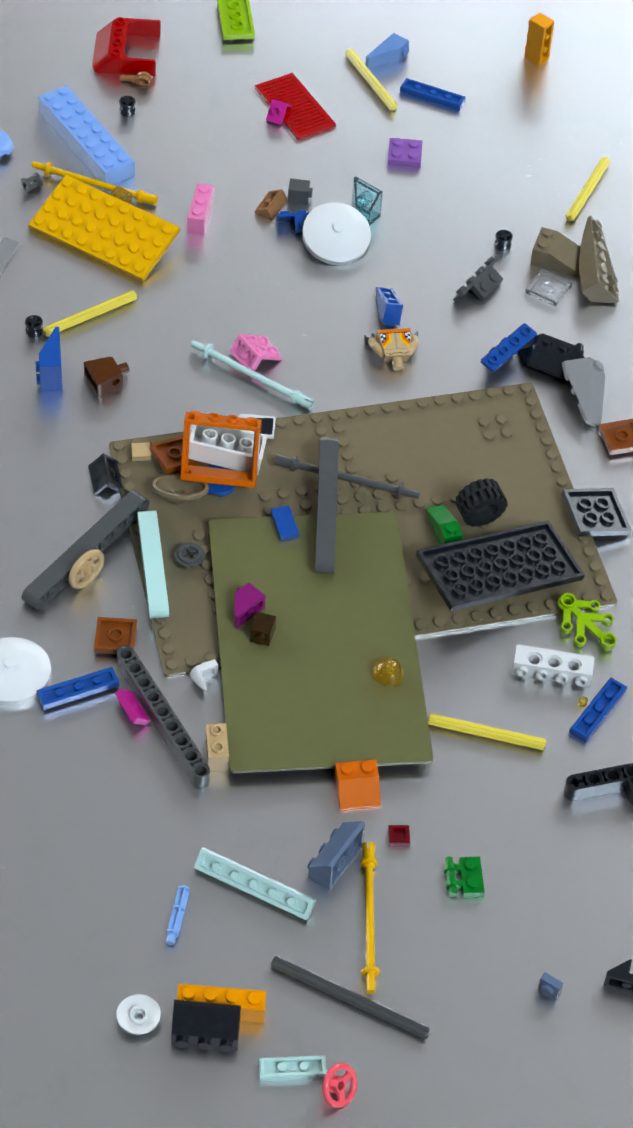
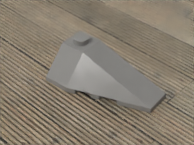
(588, 384)

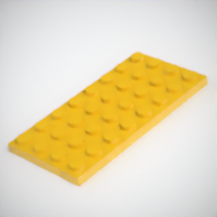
(104, 228)

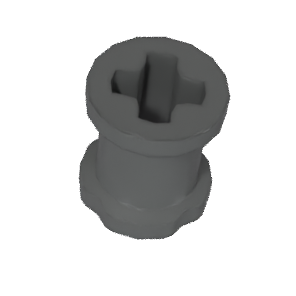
(26, 182)

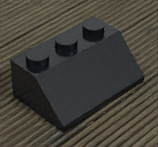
(205, 1025)

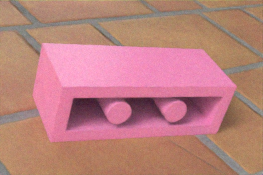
(200, 209)

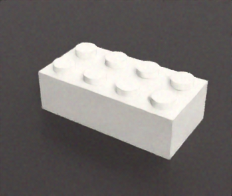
(225, 447)

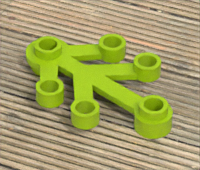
(585, 620)

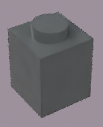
(299, 191)

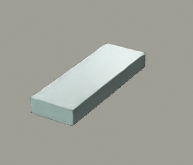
(292, 1068)

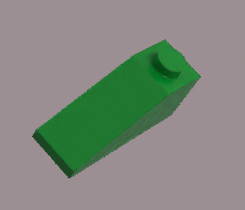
(444, 525)

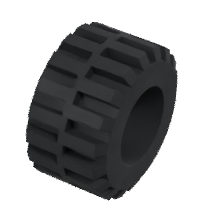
(481, 502)

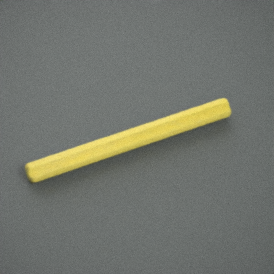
(371, 79)
(587, 189)
(91, 312)
(487, 731)

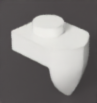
(204, 672)

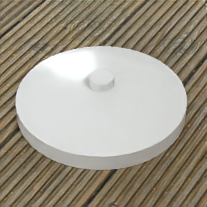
(336, 233)
(22, 671)

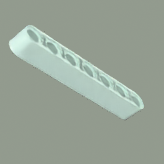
(153, 564)

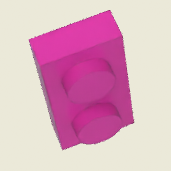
(132, 706)

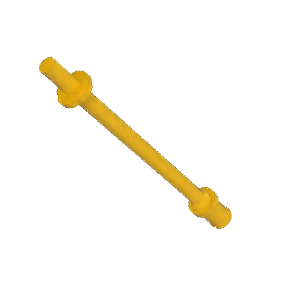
(140, 196)
(369, 862)

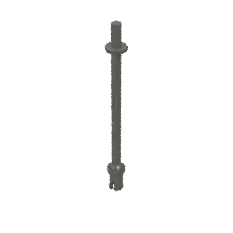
(295, 464)

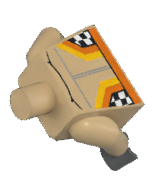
(393, 345)

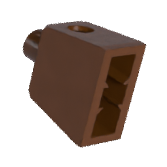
(105, 374)

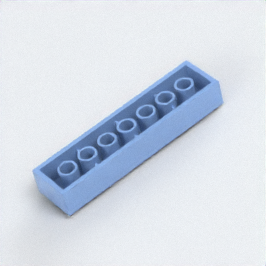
(86, 136)

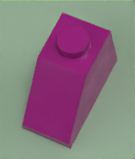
(247, 604)

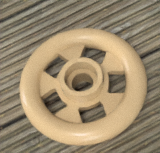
(87, 569)

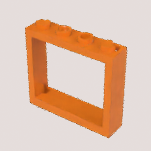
(218, 475)

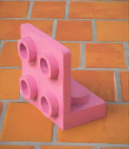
(251, 349)

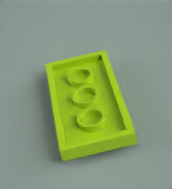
(236, 19)

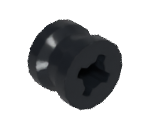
(127, 106)
(503, 240)
(34, 326)

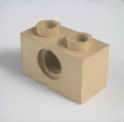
(217, 747)

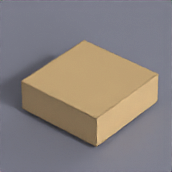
(141, 451)

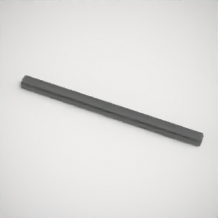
(350, 997)

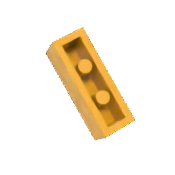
(539, 39)

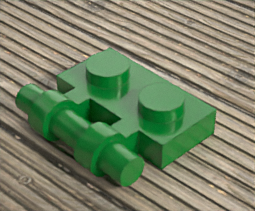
(470, 873)

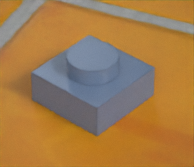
(550, 986)

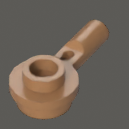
(142, 78)

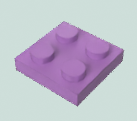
(405, 152)

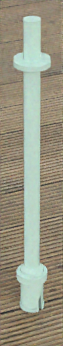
(295, 396)

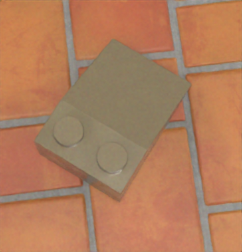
(556, 252)

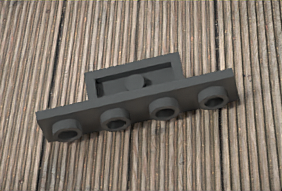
(484, 282)

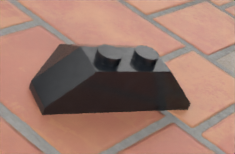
(548, 353)

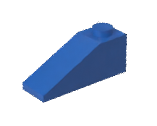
(388, 306)

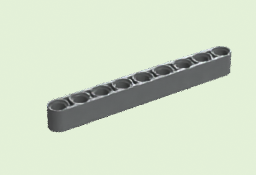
(327, 506)
(97, 537)
(163, 717)

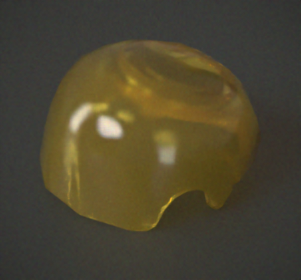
(388, 671)

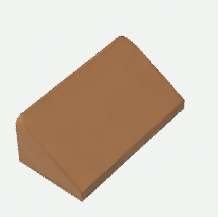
(271, 204)

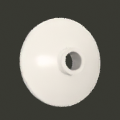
(141, 1006)

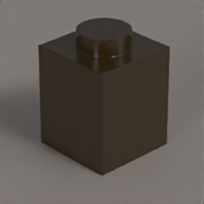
(263, 629)

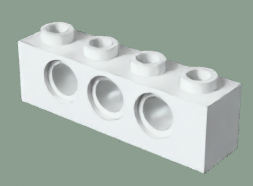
(553, 665)

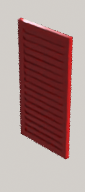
(305, 115)

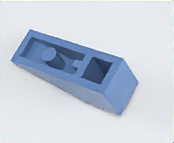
(388, 52)

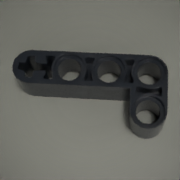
(580, 785)

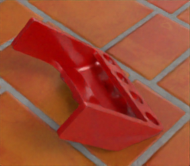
(110, 47)

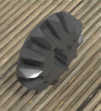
(193, 550)

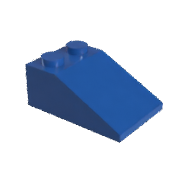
(50, 364)

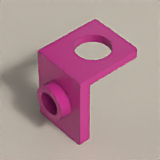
(277, 111)

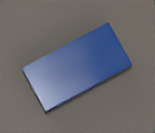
(284, 523)

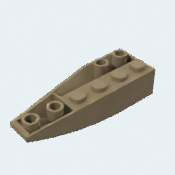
(595, 265)

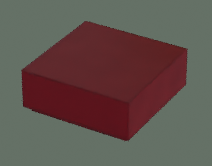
(399, 835)

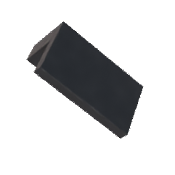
(104, 474)

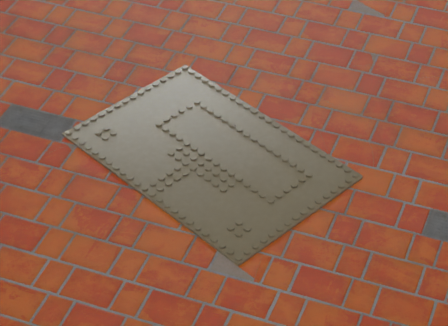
(423, 442)

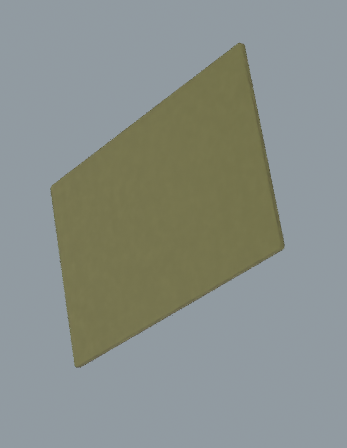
(313, 689)

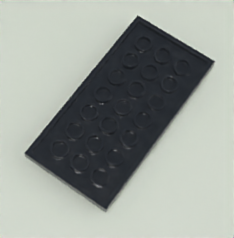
(499, 565)

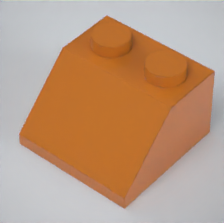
(357, 784)

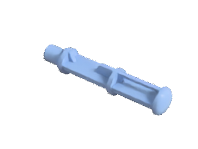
(177, 914)

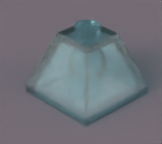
(367, 200)

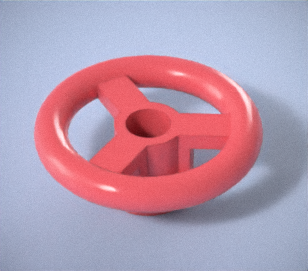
(337, 1085)

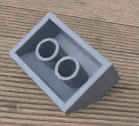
(337, 853)

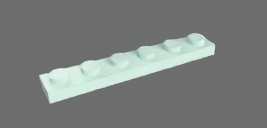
(254, 883)

